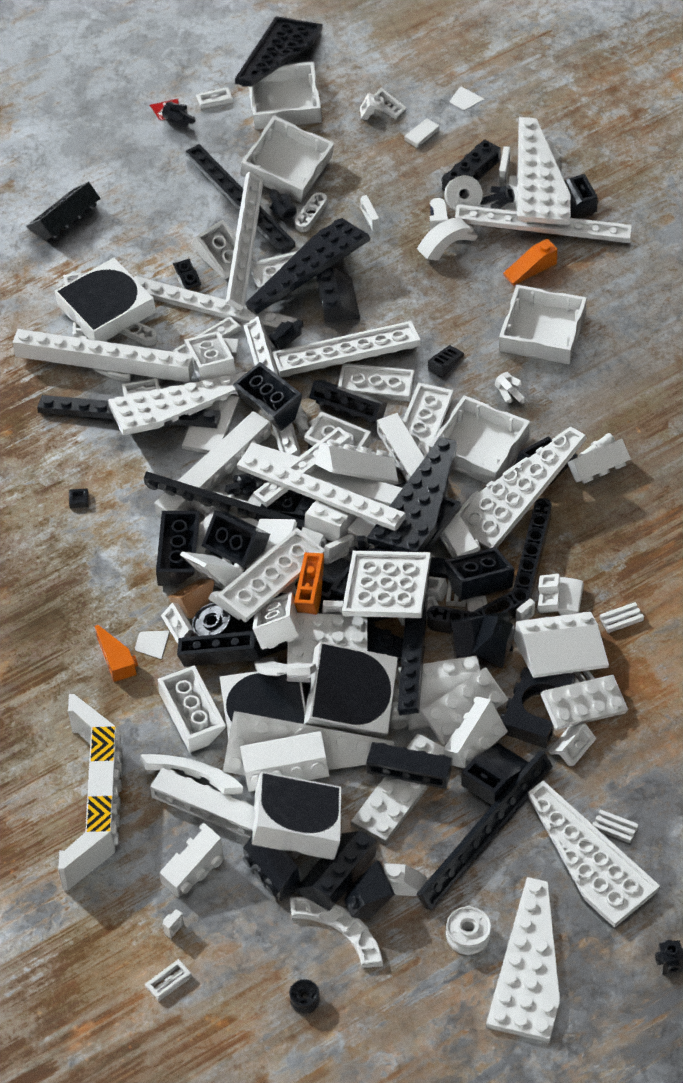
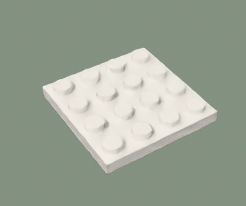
(386, 584)
(328, 628)

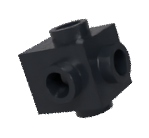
(670, 957)

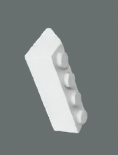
(357, 462)
(191, 708)
(292, 757)

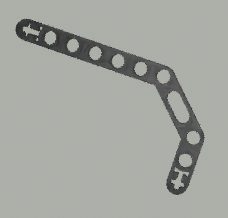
(439, 616)

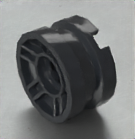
(297, 992)

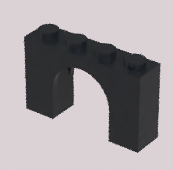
(519, 721)

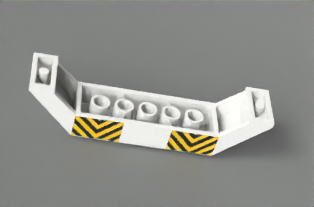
(103, 794)

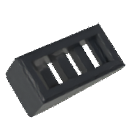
(441, 369)

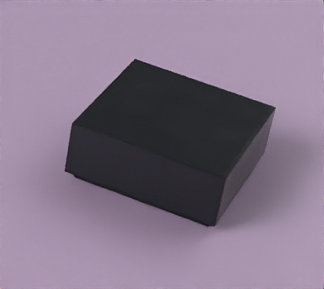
(78, 498)

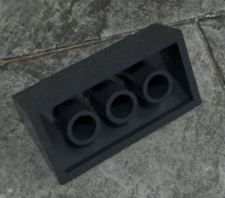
(64, 211)
(269, 395)
(177, 535)
(332, 878)

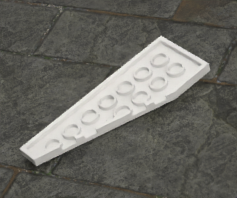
(540, 186)
(154, 408)
(505, 501)
(340, 747)
(599, 868)
(527, 986)

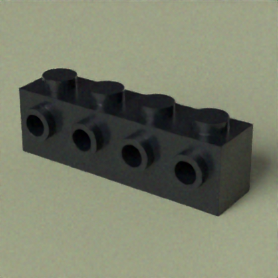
(475, 163)
(347, 400)
(218, 648)
(409, 765)

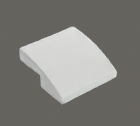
(570, 596)

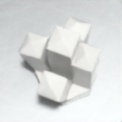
(506, 384)

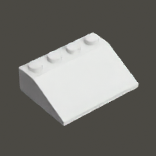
(561, 644)
(438, 680)

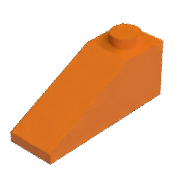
(535, 260)
(310, 584)
(117, 655)

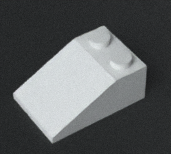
(216, 247)
(210, 356)
(326, 424)
(328, 520)
(214, 568)
(276, 622)

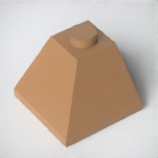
(193, 596)

